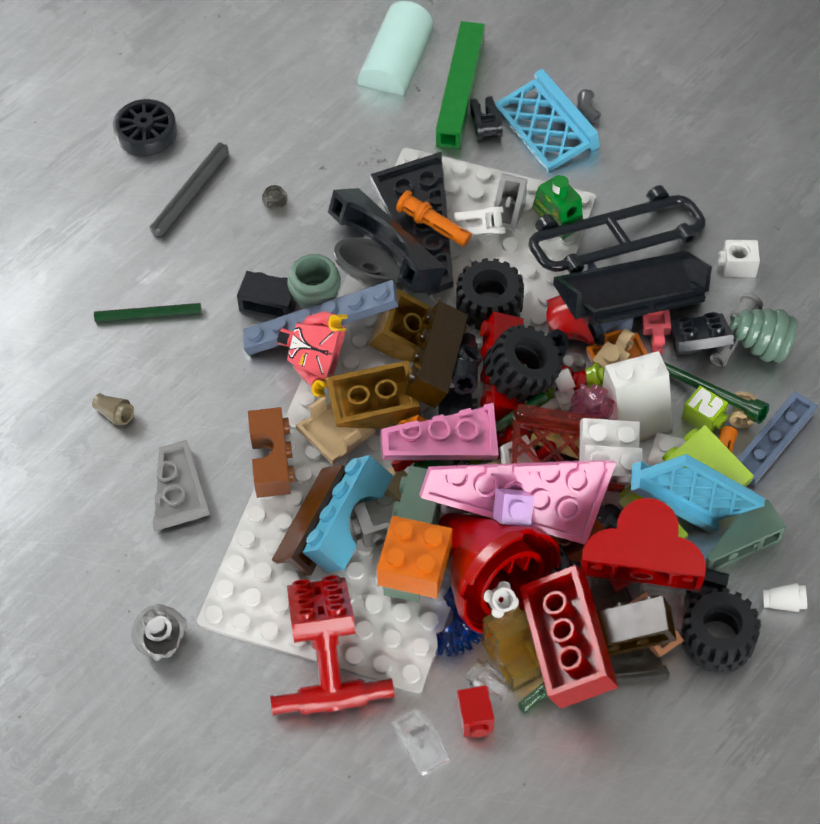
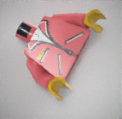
(315, 348)

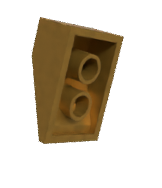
(399, 327)
(372, 397)

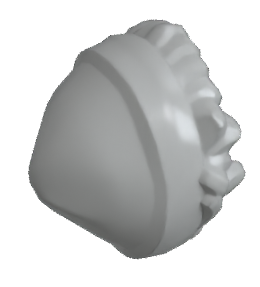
(158, 631)

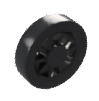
(144, 121)

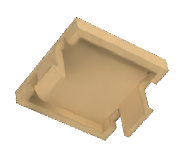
(326, 437)

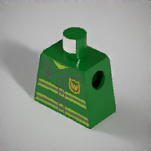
(559, 200)

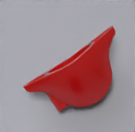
(560, 318)

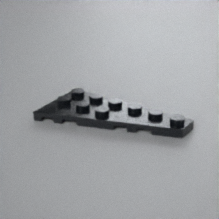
(426, 182)

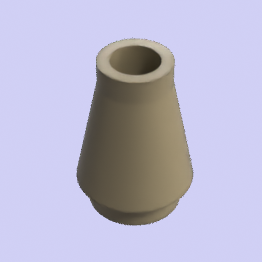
(115, 409)

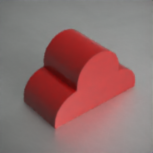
(645, 549)

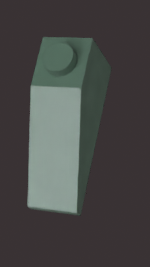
(747, 535)

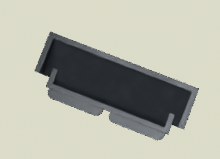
(635, 287)

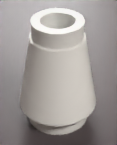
(786, 597)

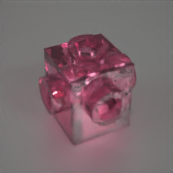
(592, 401)

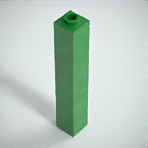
(460, 85)

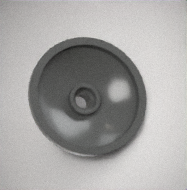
(366, 261)

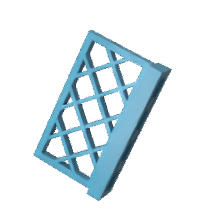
(566, 113)
(693, 497)

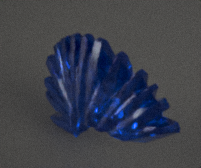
(457, 633)

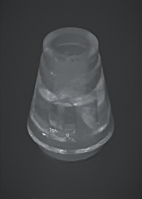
(485, 674)

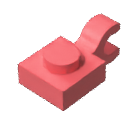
(657, 326)

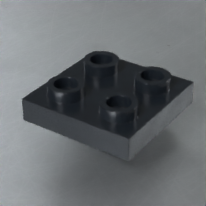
(700, 333)

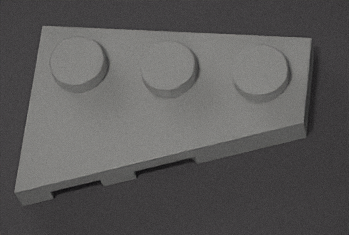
(178, 488)

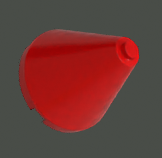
(492, 553)

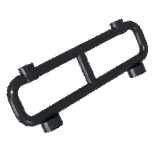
(657, 199)

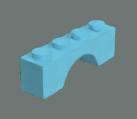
(331, 541)

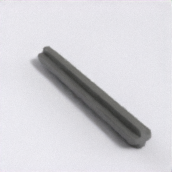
(189, 189)

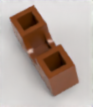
(272, 472)

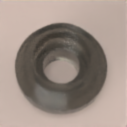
(274, 197)

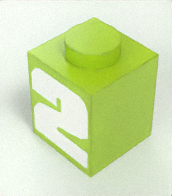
(705, 409)

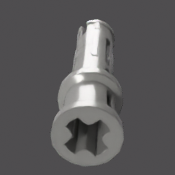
(722, 354)

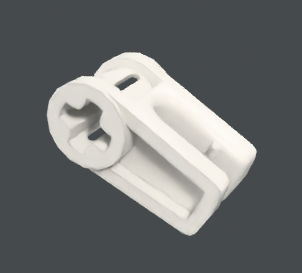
(485, 215)

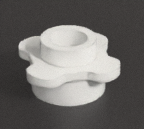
(509, 599)

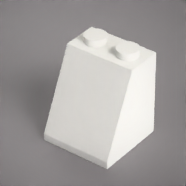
(641, 393)

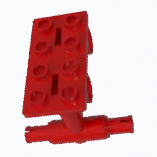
(320, 615)

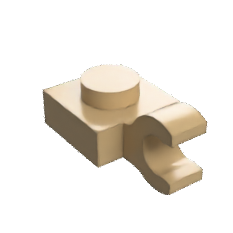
(615, 353)

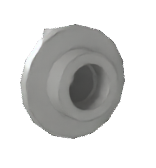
(574, 361)

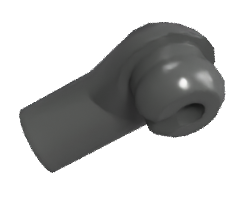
(584, 105)

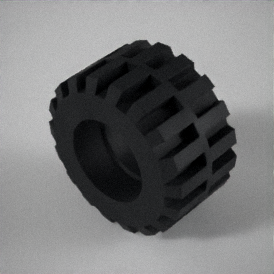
(489, 277)
(532, 349)
(726, 609)

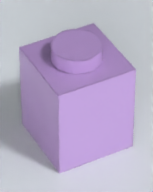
(513, 507)

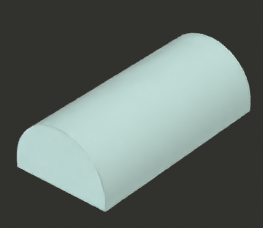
(397, 48)

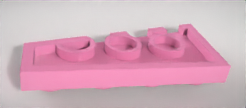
(450, 437)

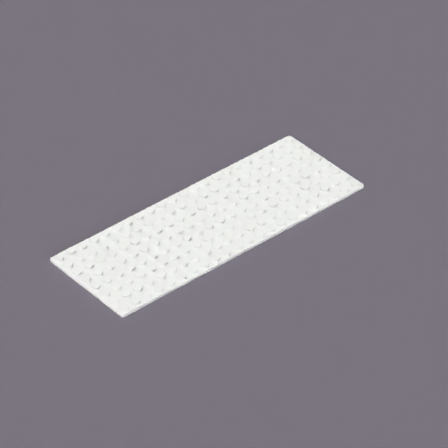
(392, 634)

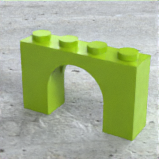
(707, 449)

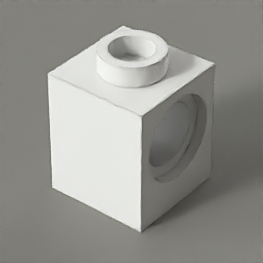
(739, 258)

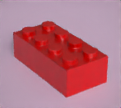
(568, 637)

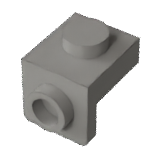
(362, 525)

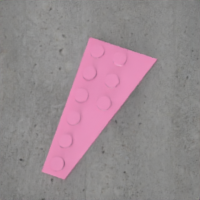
(563, 492)

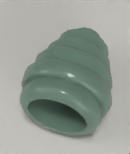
(313, 280)
(765, 333)

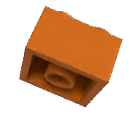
(414, 557)

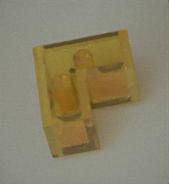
(510, 647)

